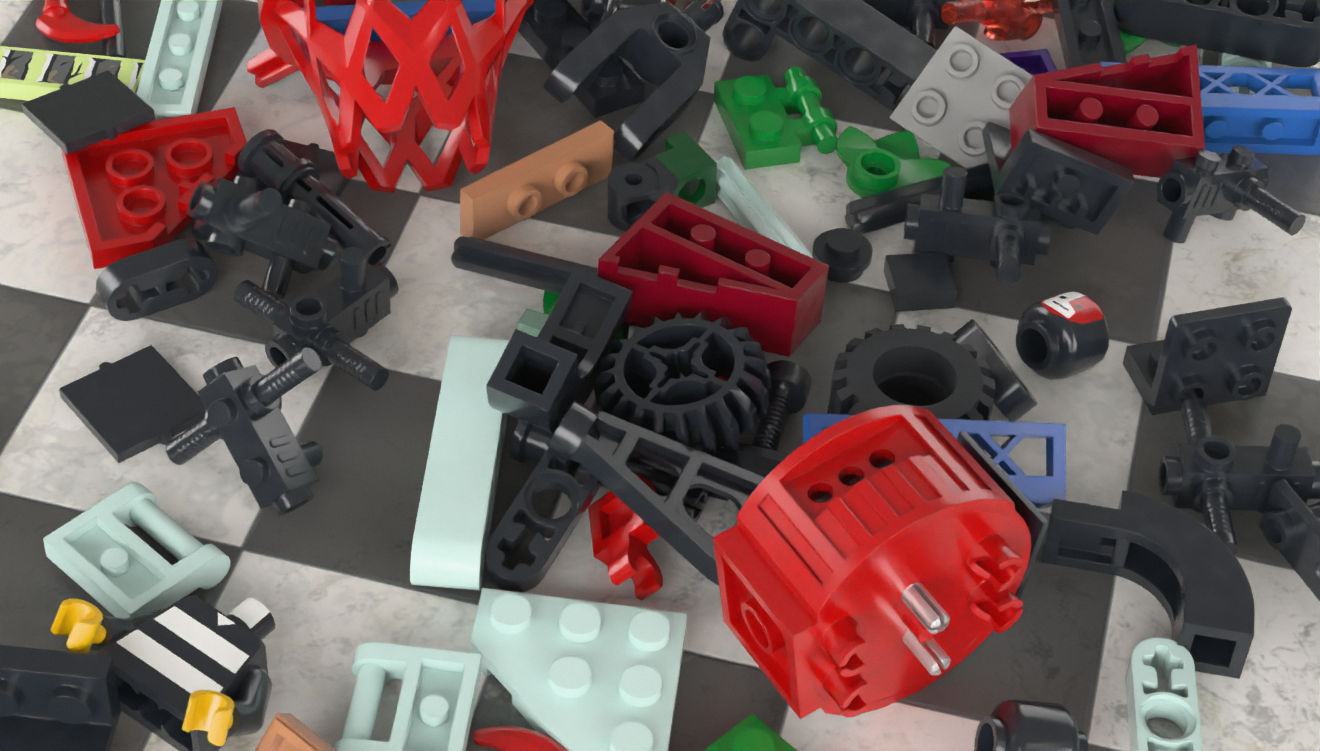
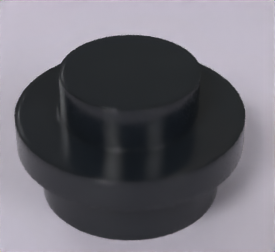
(844, 252)

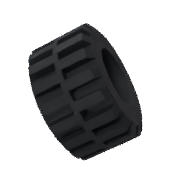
(912, 370)

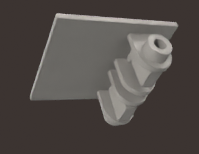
(958, 96)

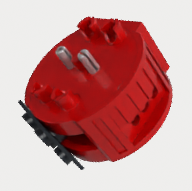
(875, 561)

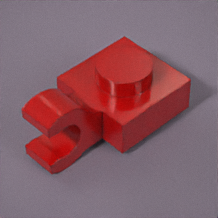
(622, 542)

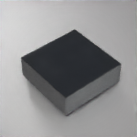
(920, 281)

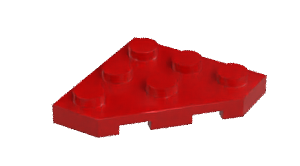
(139, 186)

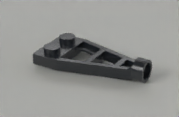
(604, 445)

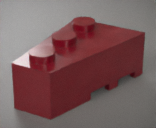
(1124, 112)
(701, 262)

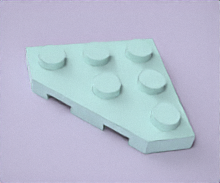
(584, 668)

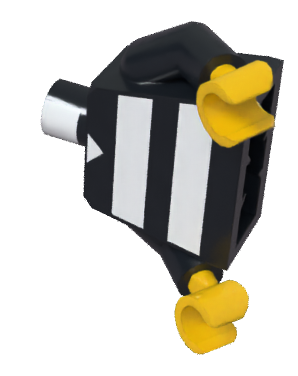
(182, 667)

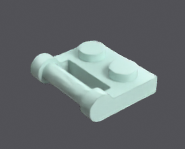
(124, 569)
(432, 704)

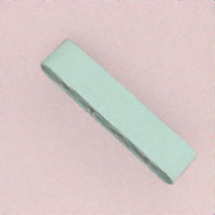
(460, 470)

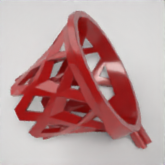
(451, 74)

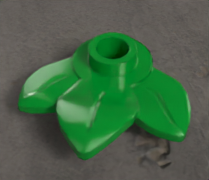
(883, 162)

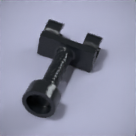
(787, 396)

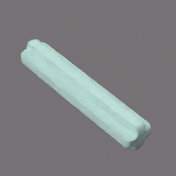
(751, 207)

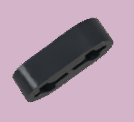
(156, 279)
(1010, 394)

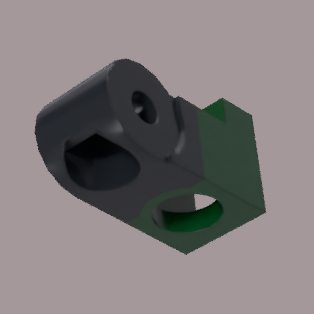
(676, 171)

